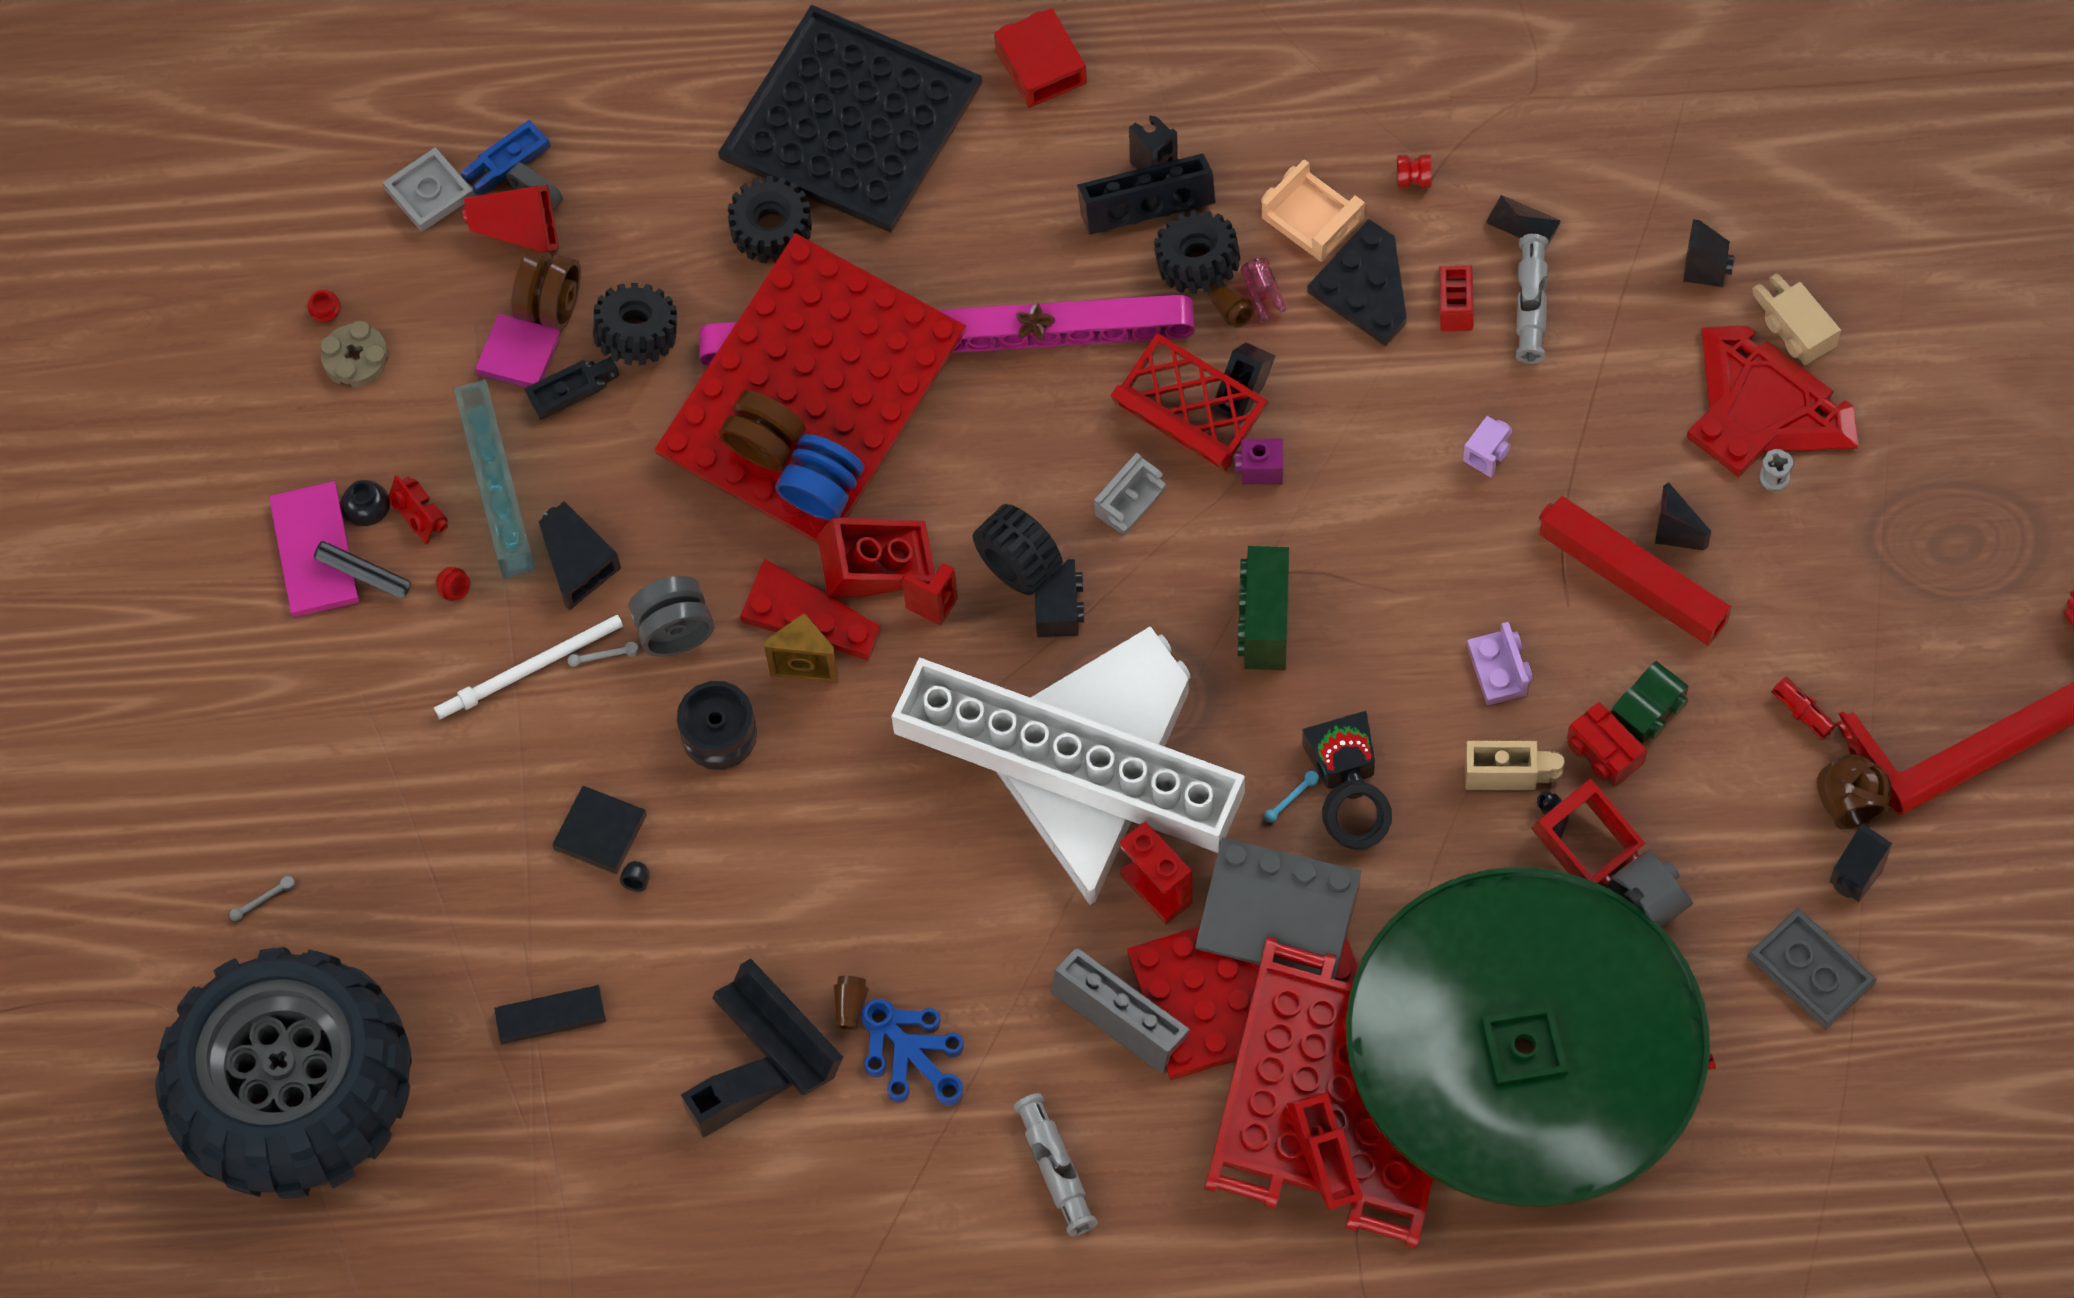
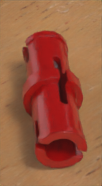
(1804, 708)

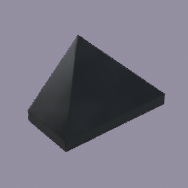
(1521, 219)

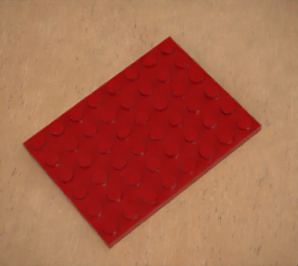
(831, 350)

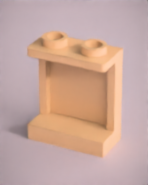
(1311, 212)

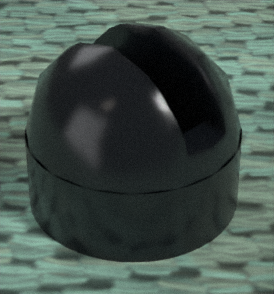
(635, 876)

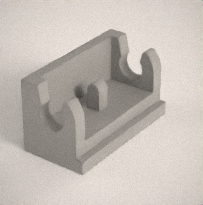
(1129, 494)

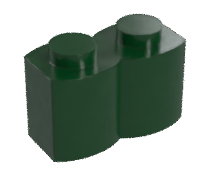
(1650, 702)

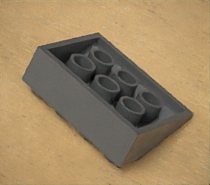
(1277, 896)

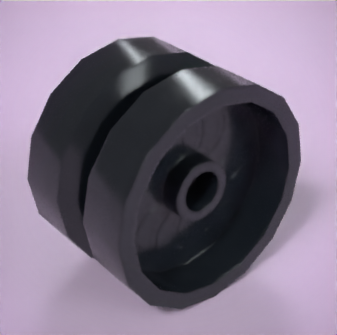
(717, 725)

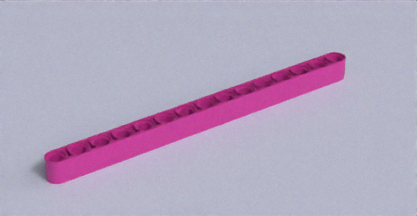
(1074, 324)

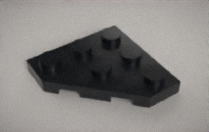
(1365, 283)

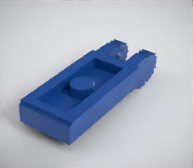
(518, 146)

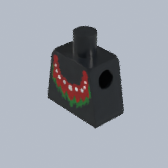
(1341, 750)

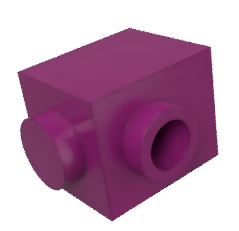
(1260, 461)

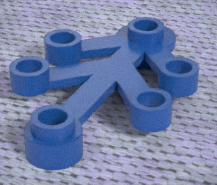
(909, 1047)

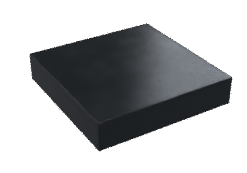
(599, 829)

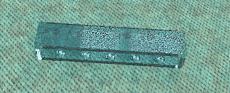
(494, 479)

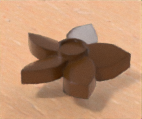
(1034, 322)

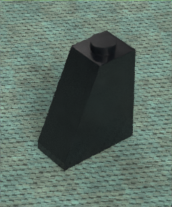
(576, 554)

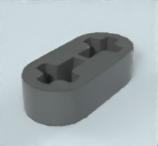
(522, 177)

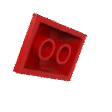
(873, 555)

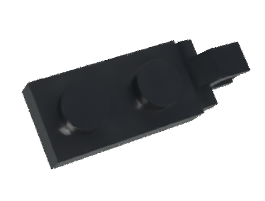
(570, 386)

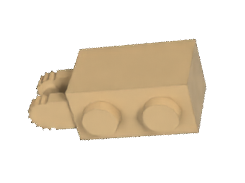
(1797, 319)
(1509, 765)

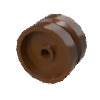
(546, 289)
(761, 430)

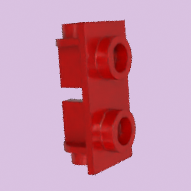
(408, 498)

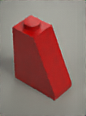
(515, 217)

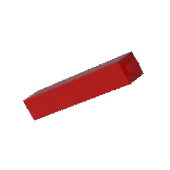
(1634, 570)

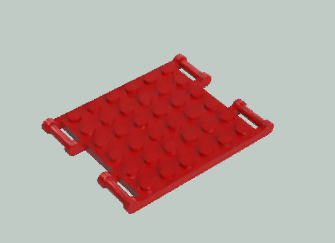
(1292, 1051)

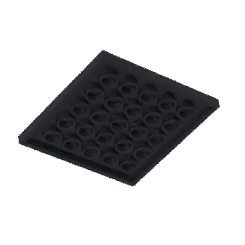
(851, 117)

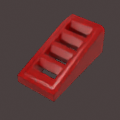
(1456, 316)

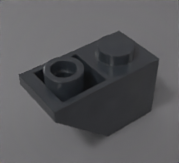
(1057, 603)

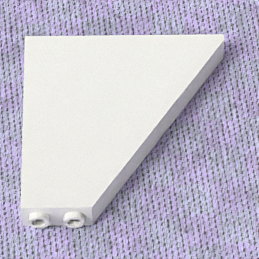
(1129, 689)

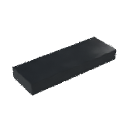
(550, 1014)

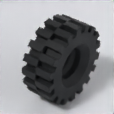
(762, 200)
(1191, 236)
(634, 340)

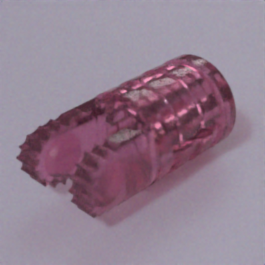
(1262, 286)

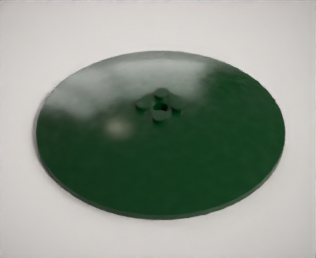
(1540, 962)

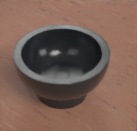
(365, 503)

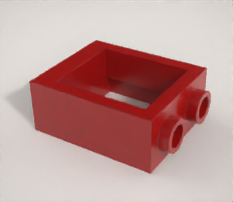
(1609, 816)

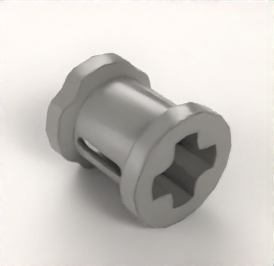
(1779, 469)

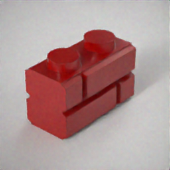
(1606, 745)

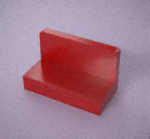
(932, 599)

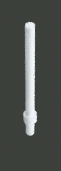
(469, 696)

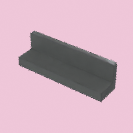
(1118, 1009)

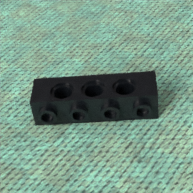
(1146, 193)

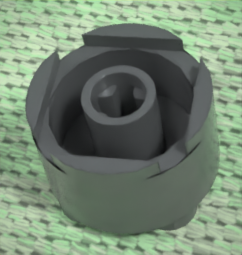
(1652, 888)

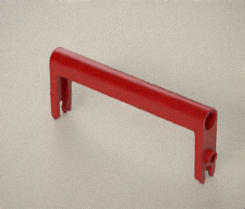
(1970, 755)

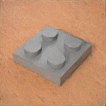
(428, 189)

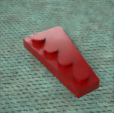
(782, 597)

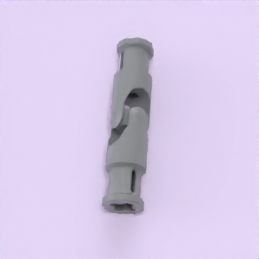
(1533, 280)
(1053, 1160)

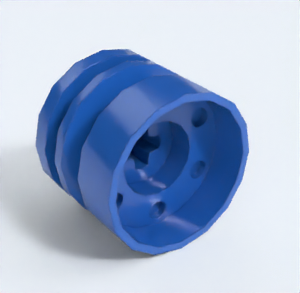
(819, 477)

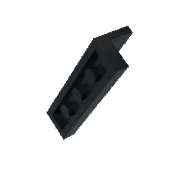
(779, 1028)

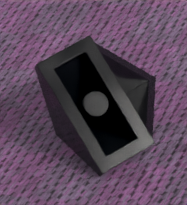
(1679, 523)

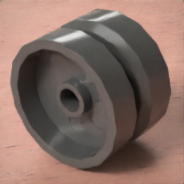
(671, 616)

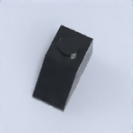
(1707, 256)
(1250, 368)
(1860, 863)

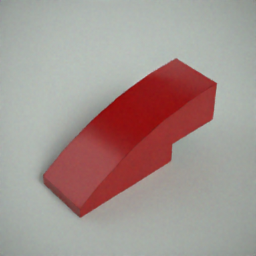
(1325, 1150)

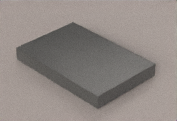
(1811, 968)

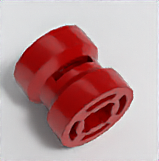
(1414, 171)

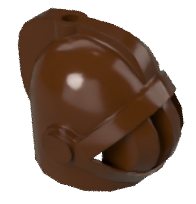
(1854, 791)

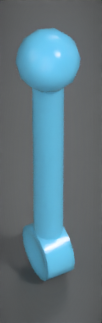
(1311, 779)

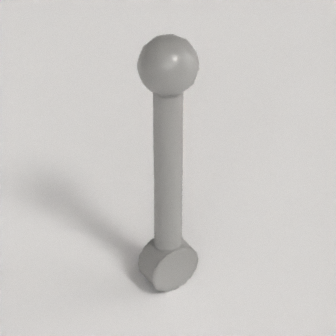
(630, 649)
(287, 884)

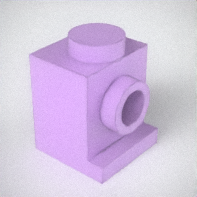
(1488, 445)

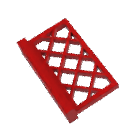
(1174, 426)

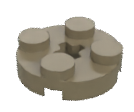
(350, 338)

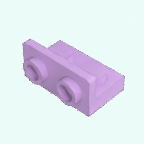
(1500, 665)

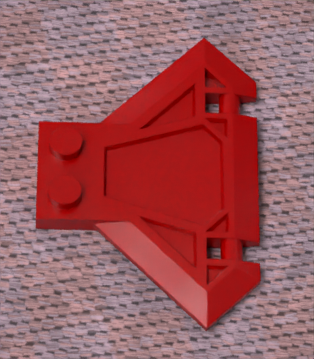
(1764, 403)

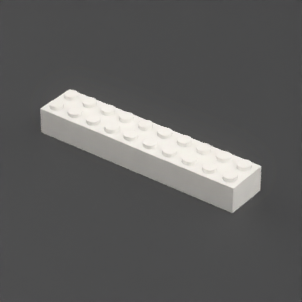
(1068, 754)

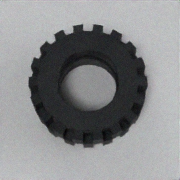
(1017, 549)

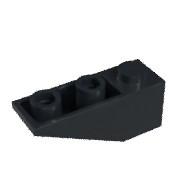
(732, 1094)

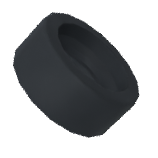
(1382, 823)

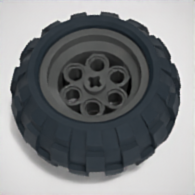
(260, 1017)

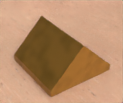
(801, 653)

